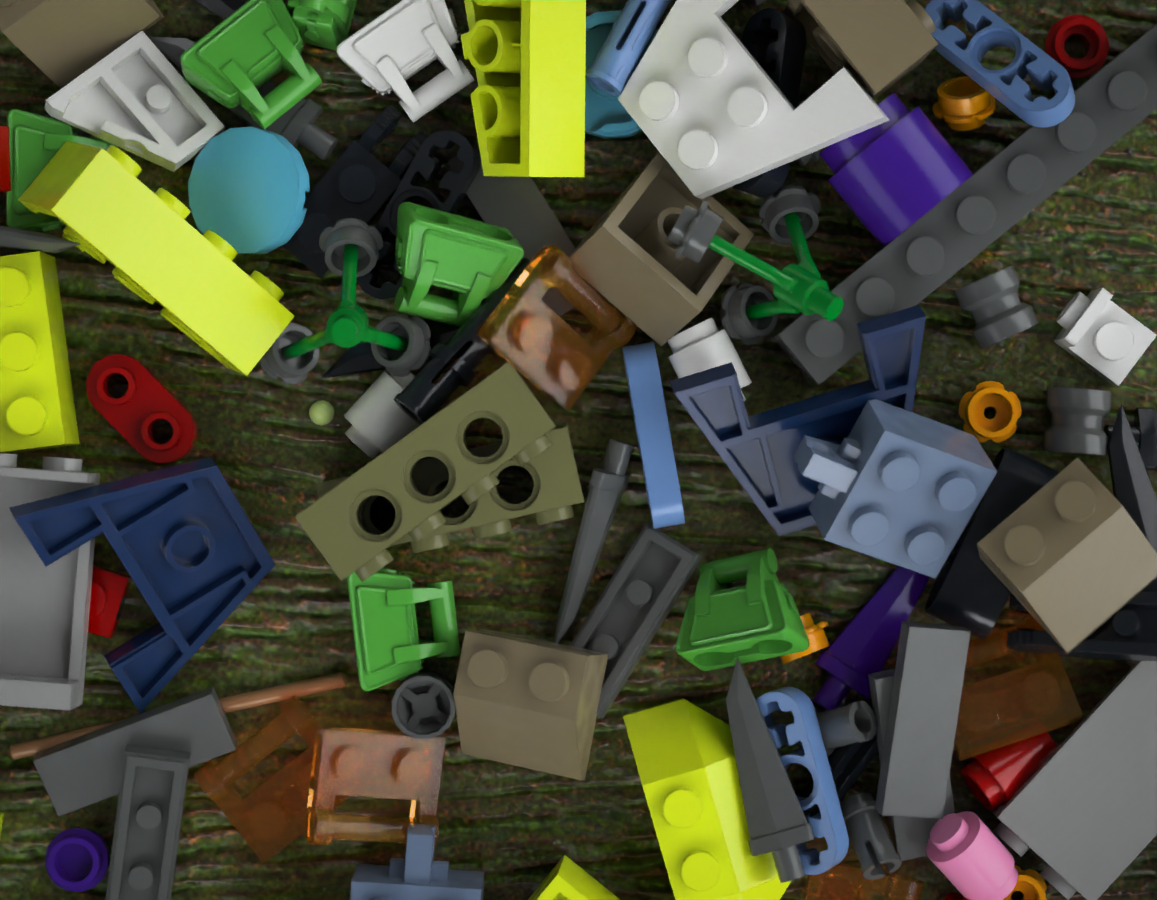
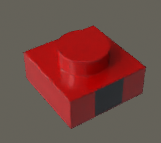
(107, 600)

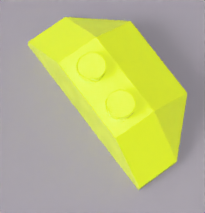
(698, 804)

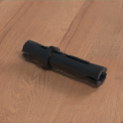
(423, 397)

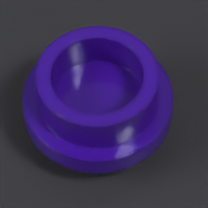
(77, 859)

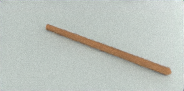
(229, 704)

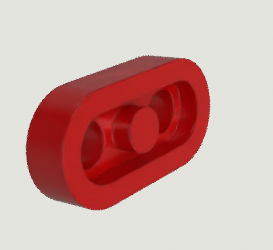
(141, 407)

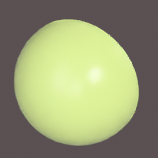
(321, 412)

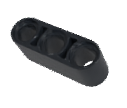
(965, 588)

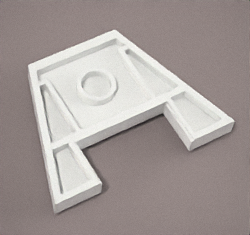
(721, 112)

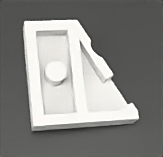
(138, 105)

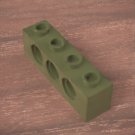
(554, 493)
(336, 520)

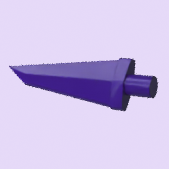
(868, 638)

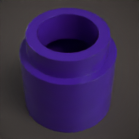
(894, 170)

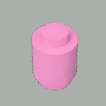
(972, 857)

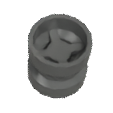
(996, 307)
(1077, 421)
(418, 713)

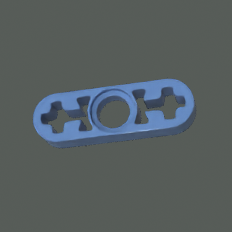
(1007, 83)
(653, 435)
(830, 820)

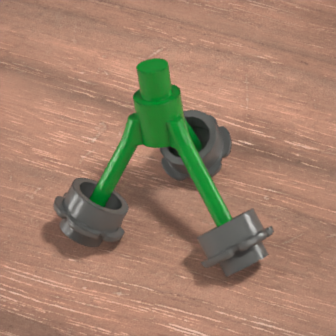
(751, 310)
(396, 341)

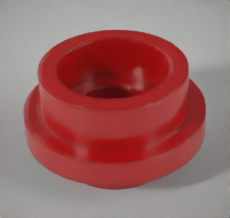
(1090, 33)

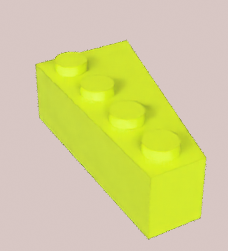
(529, 85)
(160, 252)

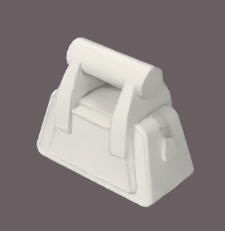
(402, 45)

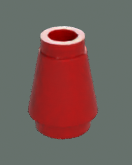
(1001, 772)

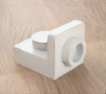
(1102, 335)

